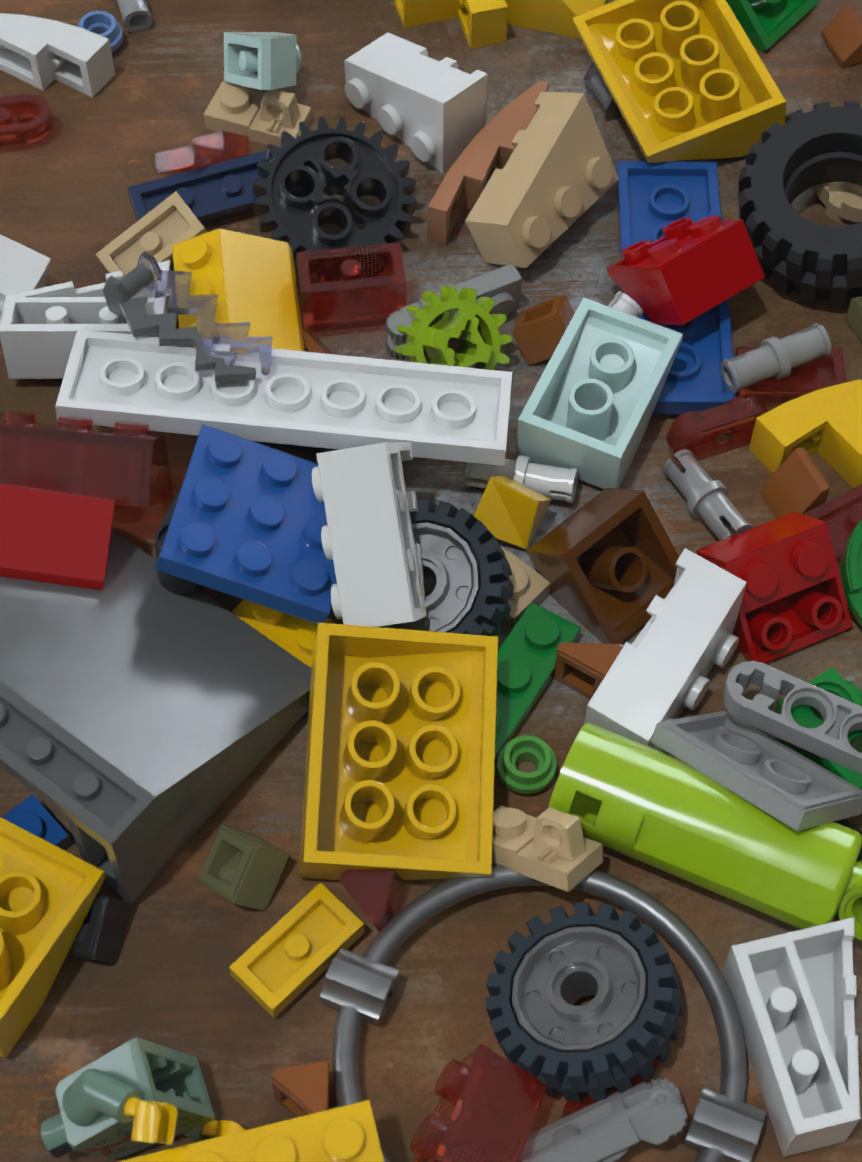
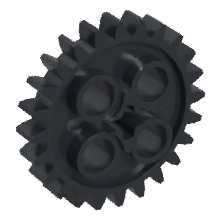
(369, 173)

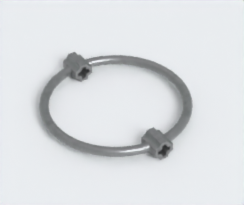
(365, 987)

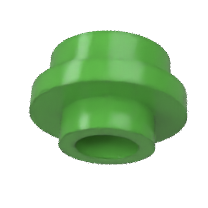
(526, 749)

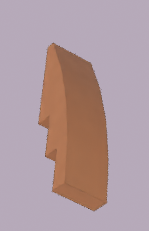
(477, 163)

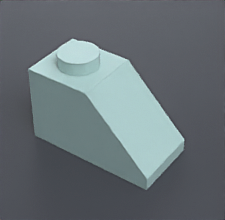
(261, 59)

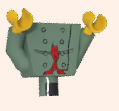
(131, 1102)

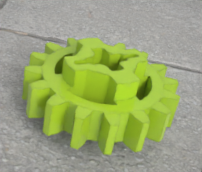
(459, 324)

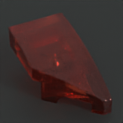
(202, 152)

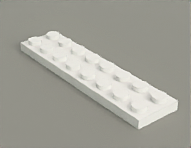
(302, 401)

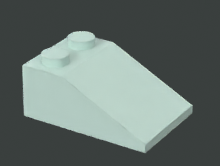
(597, 394)

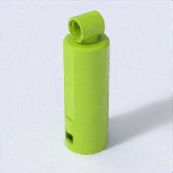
(706, 833)

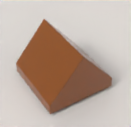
(844, 36)
(303, 1087)

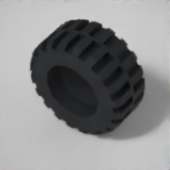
(790, 160)

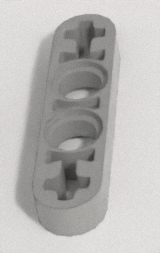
(826, 741)

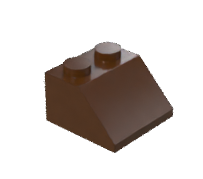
(608, 563)

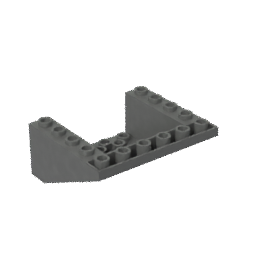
(136, 709)

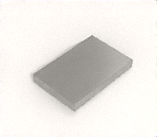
(759, 769)

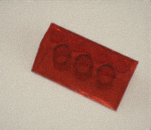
(84, 460)

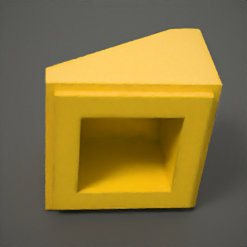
(511, 511)

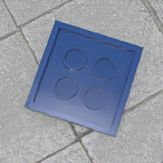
(250, 527)

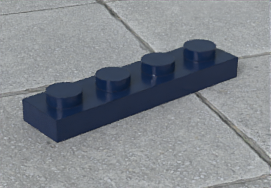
(208, 191)

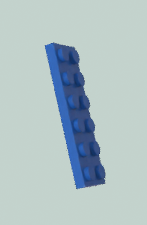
(646, 202)

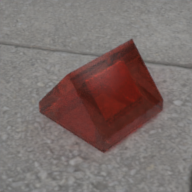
(376, 893)

